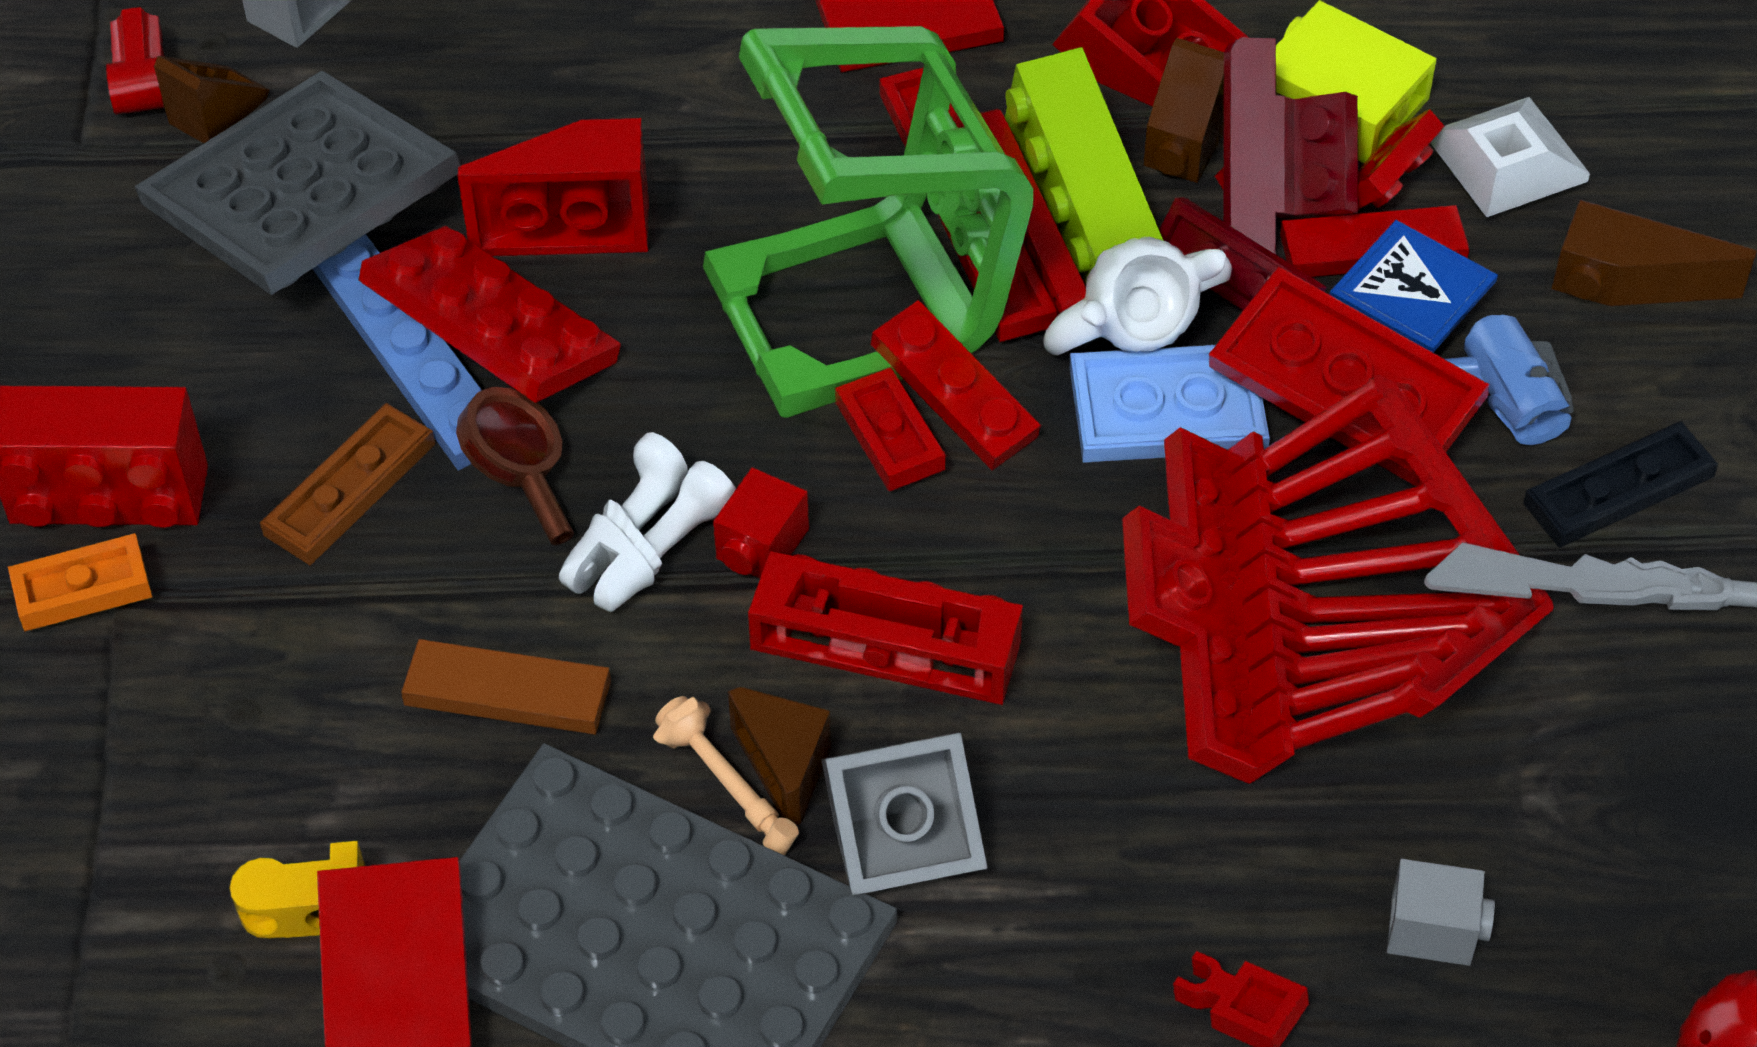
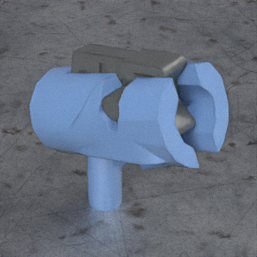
(1522, 378)

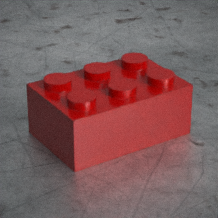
(100, 456)

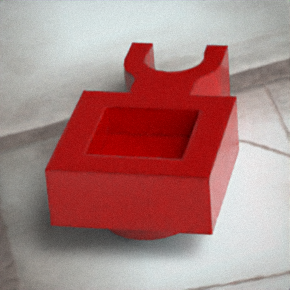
(1248, 1006)

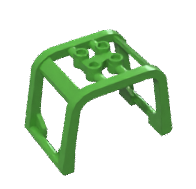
(949, 165)

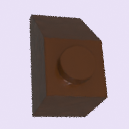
(1187, 112)

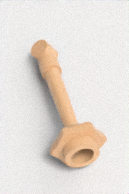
(683, 724)

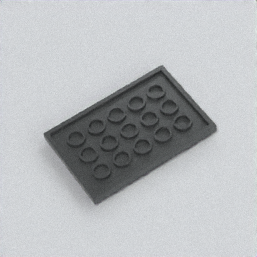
(651, 925)

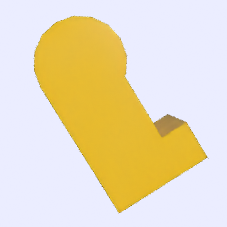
(283, 898)

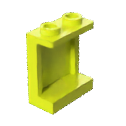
(1342, 54)

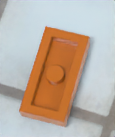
(79, 582)

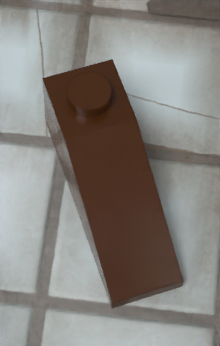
(1641, 261)

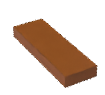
(347, 484)
(506, 686)

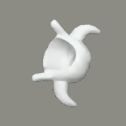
(1138, 296)

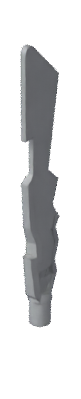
(1588, 580)

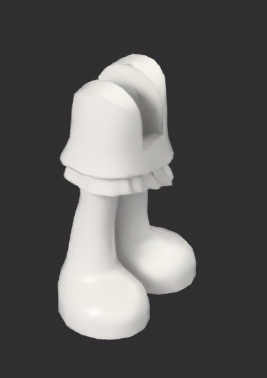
(617, 534)

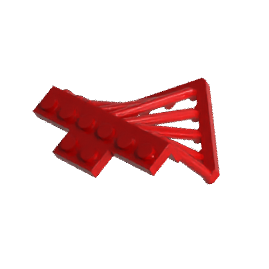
(1225, 593)

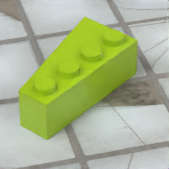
(1077, 156)

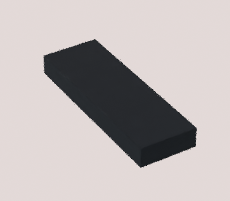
(1620, 484)

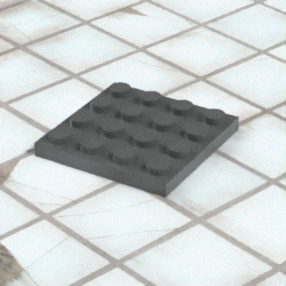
(298, 181)

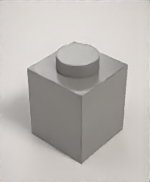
(1438, 912)

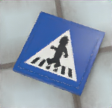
(1414, 285)

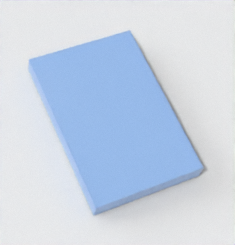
(1139, 398)

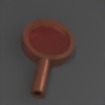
(516, 446)

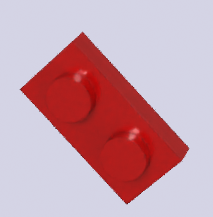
(1399, 153)
(890, 429)

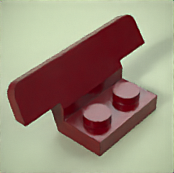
(1283, 151)

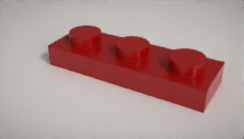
(955, 385)

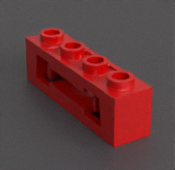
(885, 626)

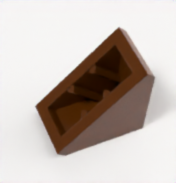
(205, 96)
(782, 745)

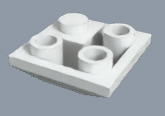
(1509, 157)

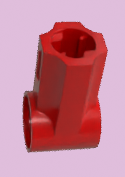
(134, 49)

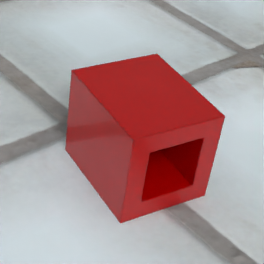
(759, 519)

